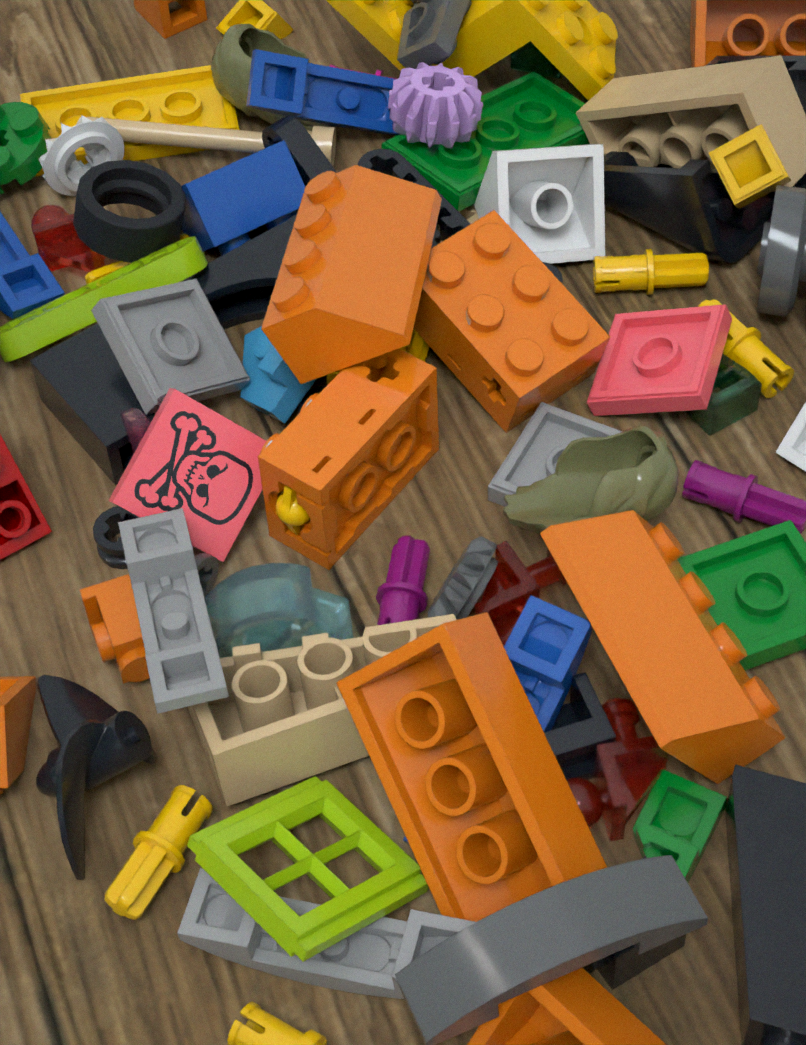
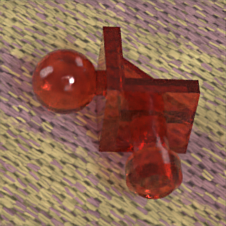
(59, 242)
(512, 586)
(622, 771)

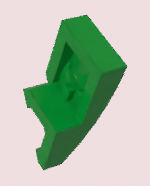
(678, 821)

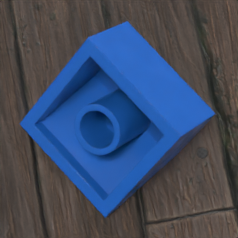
(242, 197)

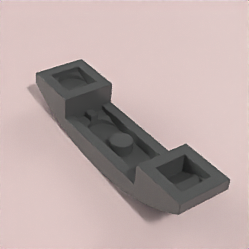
(544, 939)

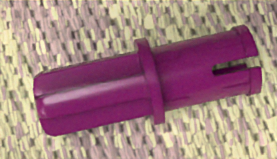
(742, 496)
(403, 592)

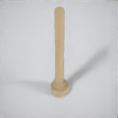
(210, 137)

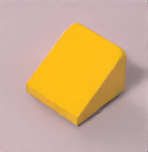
(257, 14)
(749, 166)

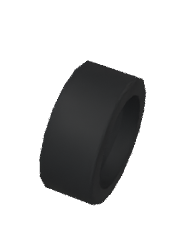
(131, 184)

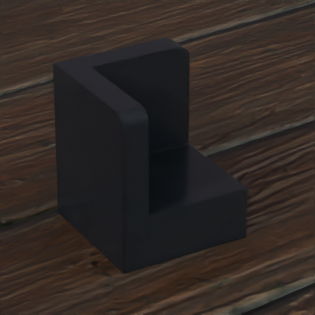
(579, 730)

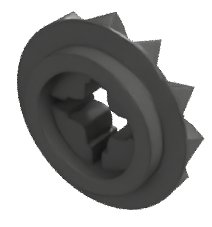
(466, 580)

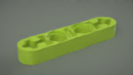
(74, 309)

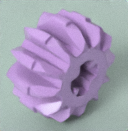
(435, 105)

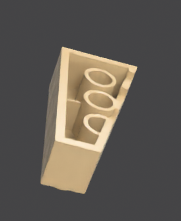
(696, 110)
(287, 711)

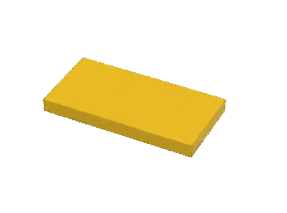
(162, 97)

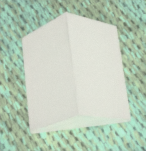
(549, 199)

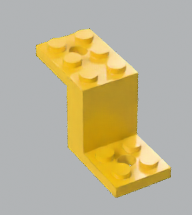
(564, 31)

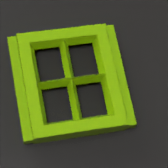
(349, 909)

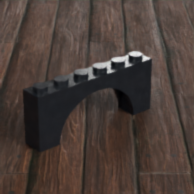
(86, 383)

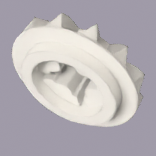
(60, 164)

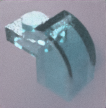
(274, 608)

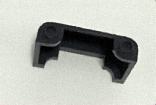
(691, 201)

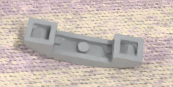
(172, 612)
(356, 964)

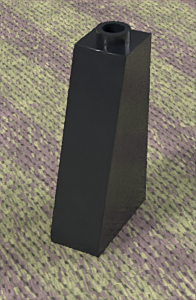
(768, 904)

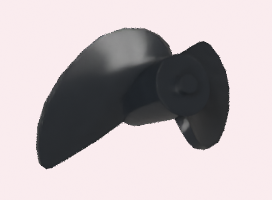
(92, 748)

